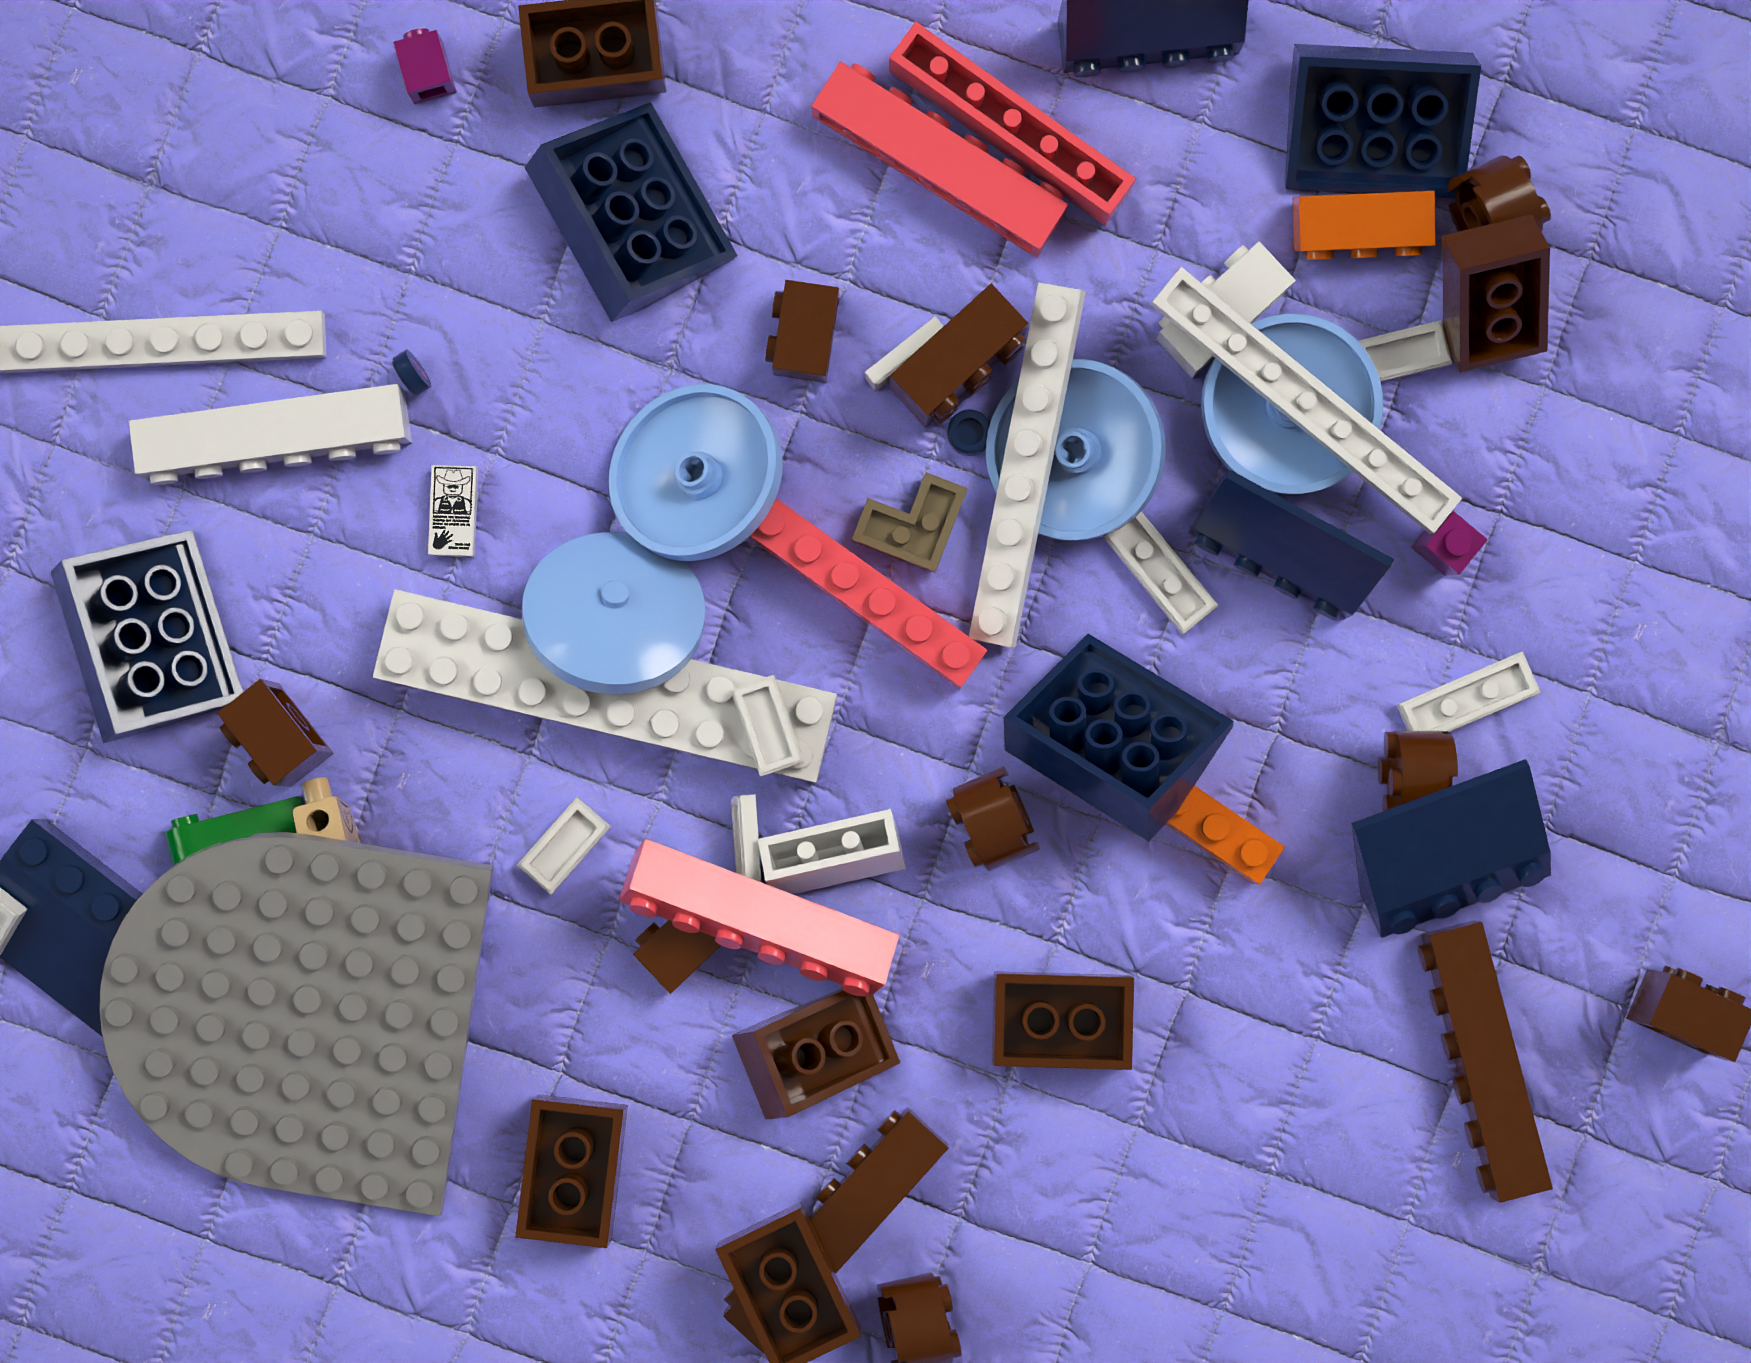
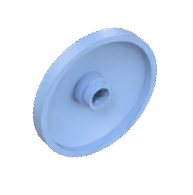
(1260, 439)
(1103, 457)
(695, 472)
(612, 614)

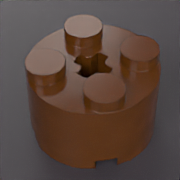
(1496, 194)
(1416, 765)
(993, 820)
(916, 1320)

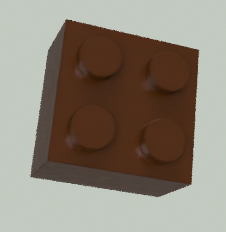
(274, 734)
(1695, 1016)

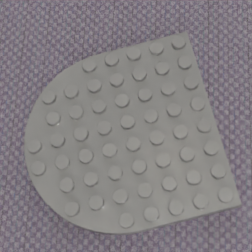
(302, 1013)

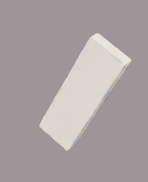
(1161, 573)
(1470, 696)

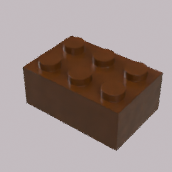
(591, 50)
(1496, 292)
(960, 357)
(1063, 1020)
(571, 1171)
(788, 1288)

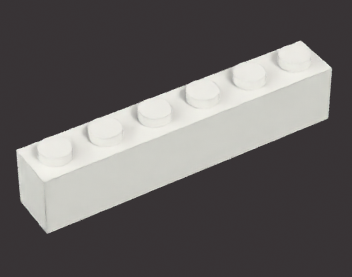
(269, 433)

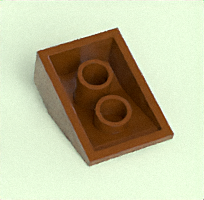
(814, 1051)

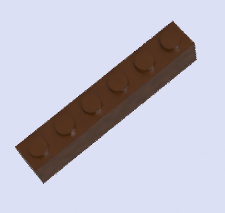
(1485, 1061)
(865, 1196)

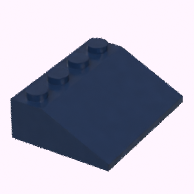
(1147, 32)
(1379, 119)
(629, 210)
(1288, 546)
(146, 634)
(1115, 735)
(1451, 849)
(70, 916)

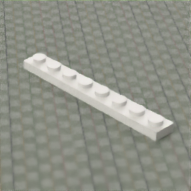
(162, 341)
(1306, 401)
(1027, 464)

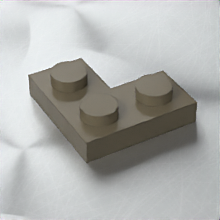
(916, 536)

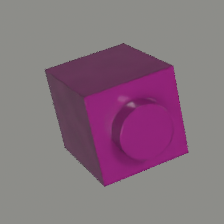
(424, 65)
(1450, 546)

